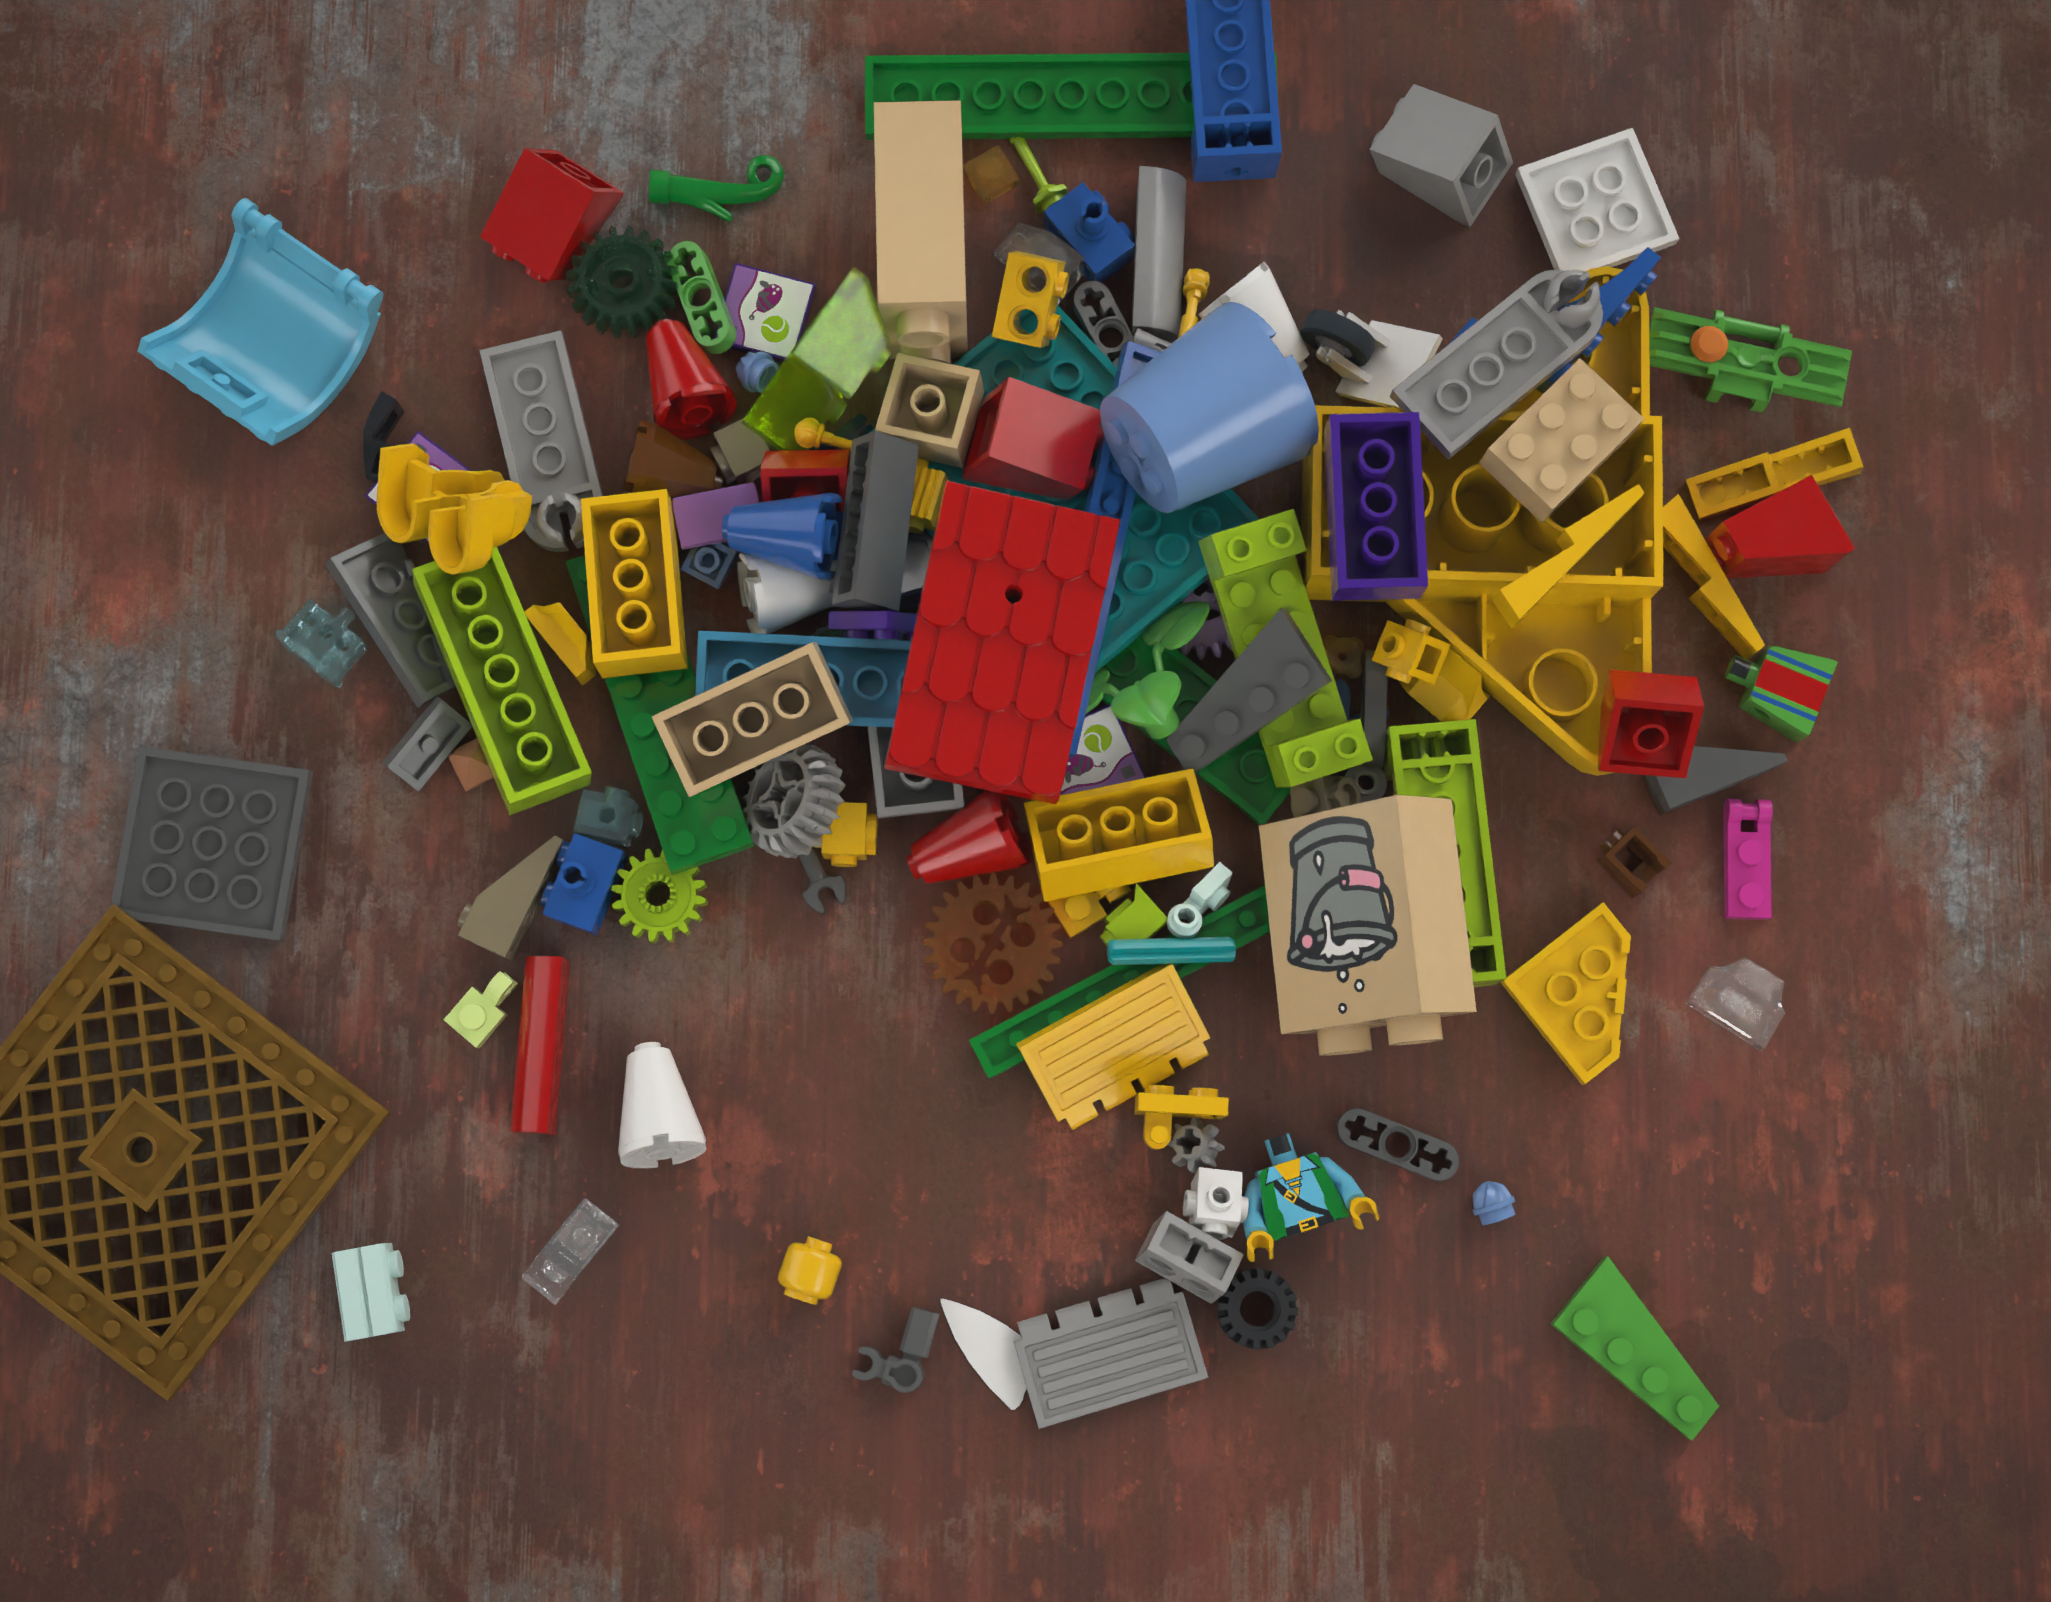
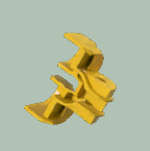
(456, 509)

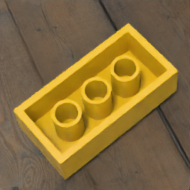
(633, 584)
(1119, 835)

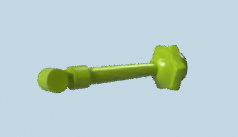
(1047, 193)

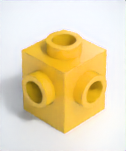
(1402, 649)

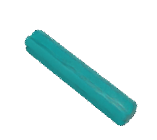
(1171, 950)

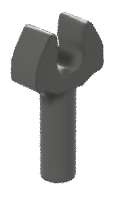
(820, 880)

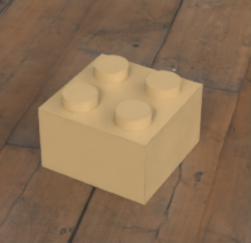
(932, 407)

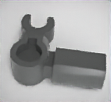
(904, 1372)

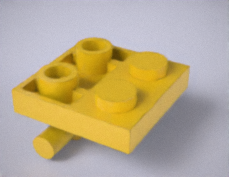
(1160, 1105)

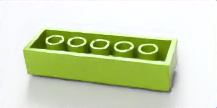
(503, 683)

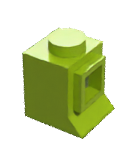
(1134, 919)

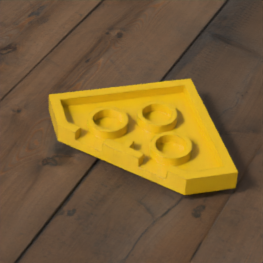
(1578, 992)

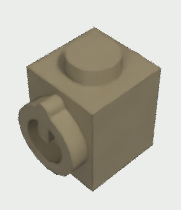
(739, 453)
(1324, 795)

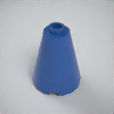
(789, 532)

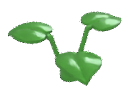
(1152, 699)

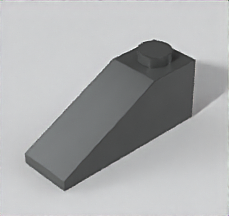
(1709, 773)

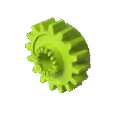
(662, 919)

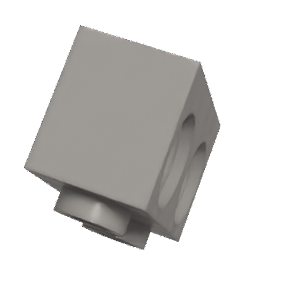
(1189, 1257)

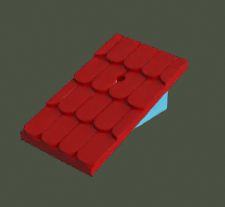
(1001, 643)

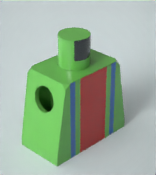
(1783, 688)

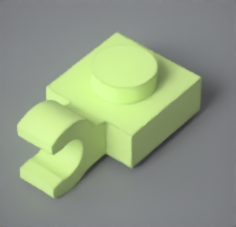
(479, 1013)

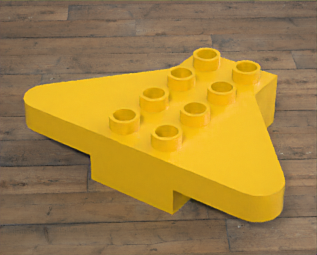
(1482, 539)

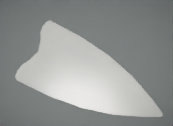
(989, 1350)

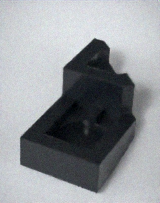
(378, 427)

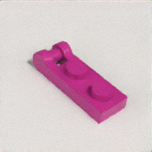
(1747, 860)

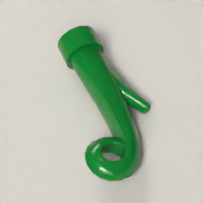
(710, 194)

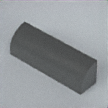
(875, 523)

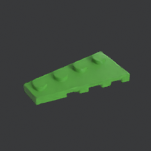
(1629, 1344)

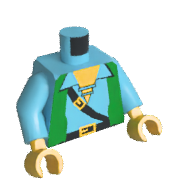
(1298, 1196)

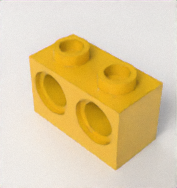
(1018, 295)

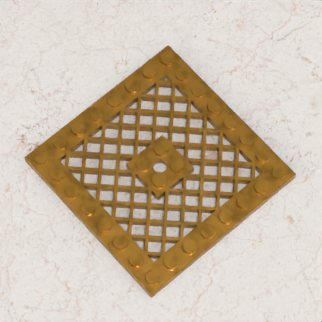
(350, 1114)

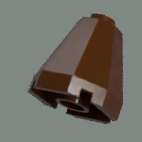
(668, 463)

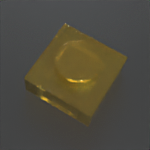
(991, 174)

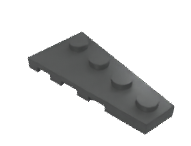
(382, 593)
(1258, 688)

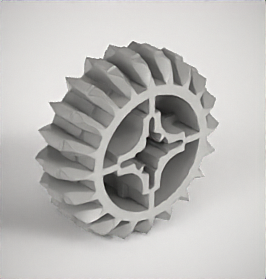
(793, 801)

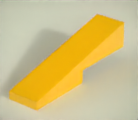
(1764, 475)
(1576, 540)
(1716, 596)

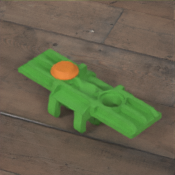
(1742, 369)

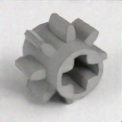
(1190, 1135)

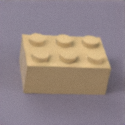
(1561, 440)

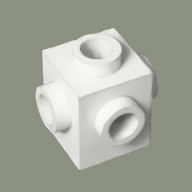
(1216, 1202)

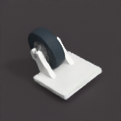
(1367, 356)

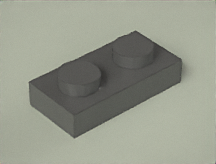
(427, 743)

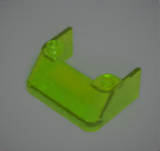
(823, 365)

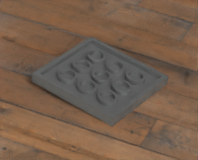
(212, 843)

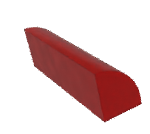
(540, 1045)

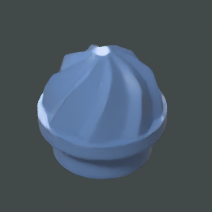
(756, 371)
(1492, 1203)

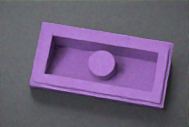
(701, 514)

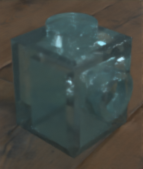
(609, 816)

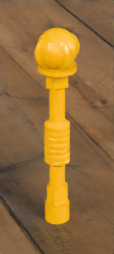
(1194, 289)
(810, 433)

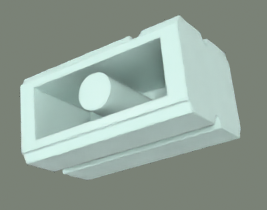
(370, 1291)

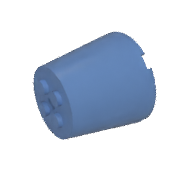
(1210, 412)

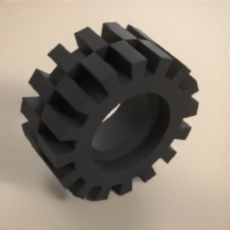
(1284, 1309)

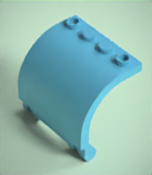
(270, 331)

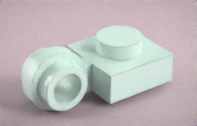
(1208, 893)

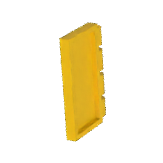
(1114, 1042)

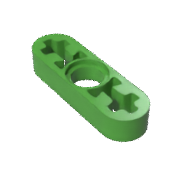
(714, 308)

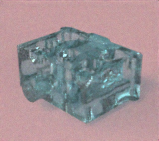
(316, 651)

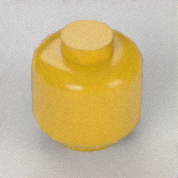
(809, 1270)

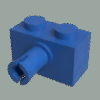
(1088, 228)
(583, 884)

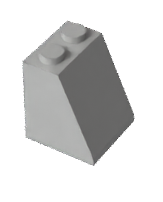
(1443, 152)

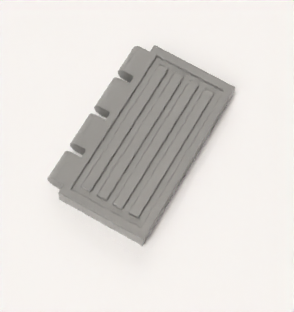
(1111, 1356)

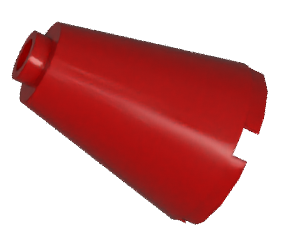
(684, 383)
(971, 842)

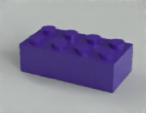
(1375, 506)

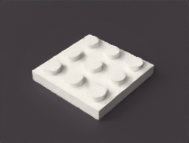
(1597, 204)

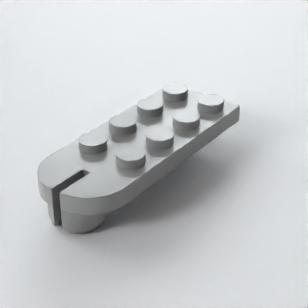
(1501, 358)
(543, 434)

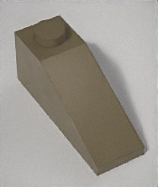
(507, 907)

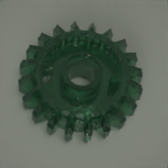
(616, 258)

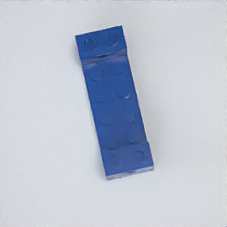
(1233, 90)

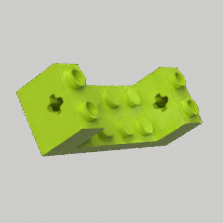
(1252, 579)
(1446, 764)

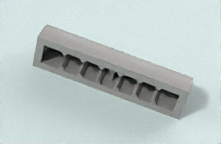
(1159, 252)

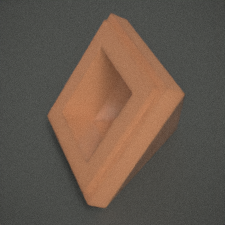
(470, 765)

